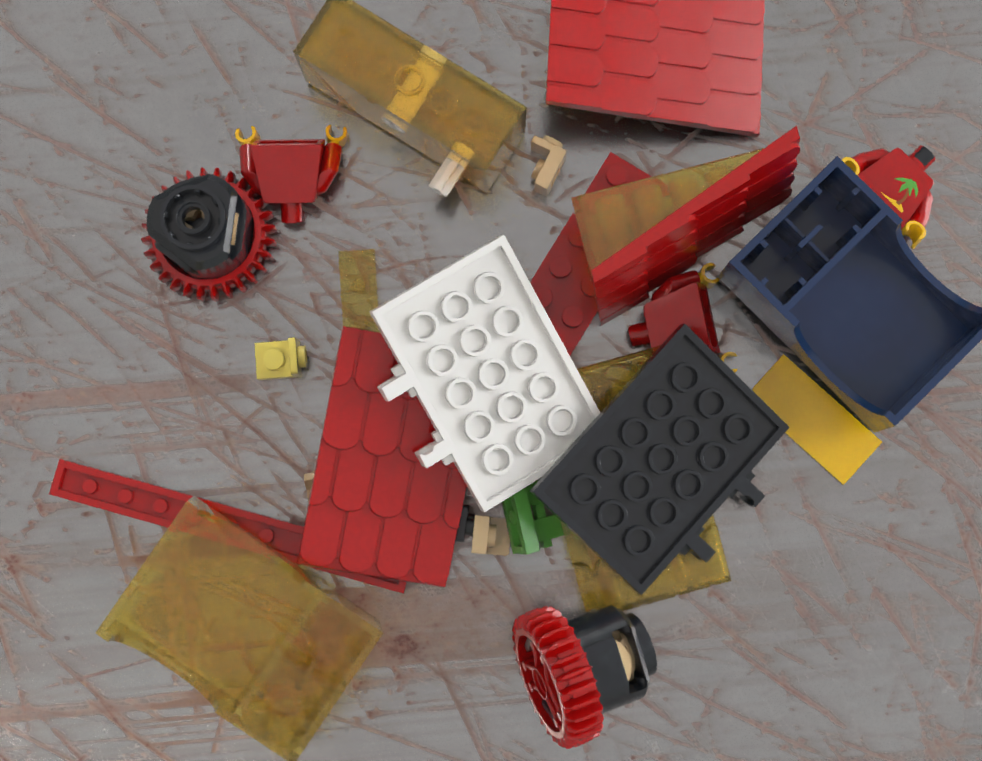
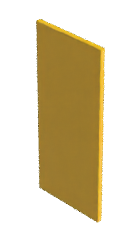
(816, 420)

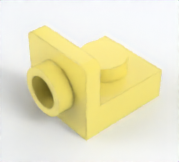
(280, 359)

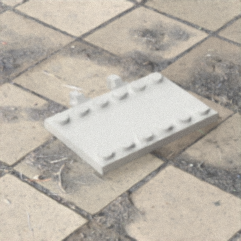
(485, 372)

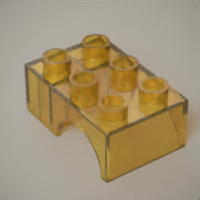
(244, 628)

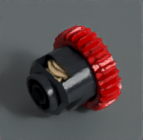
(209, 233)
(581, 667)

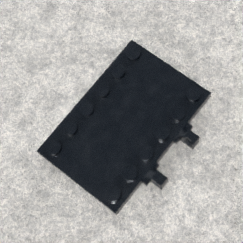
(662, 461)

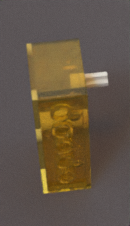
(412, 93)

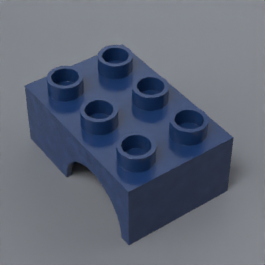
(854, 298)

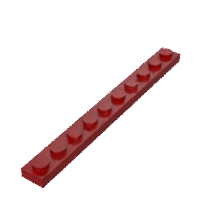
(162, 506)

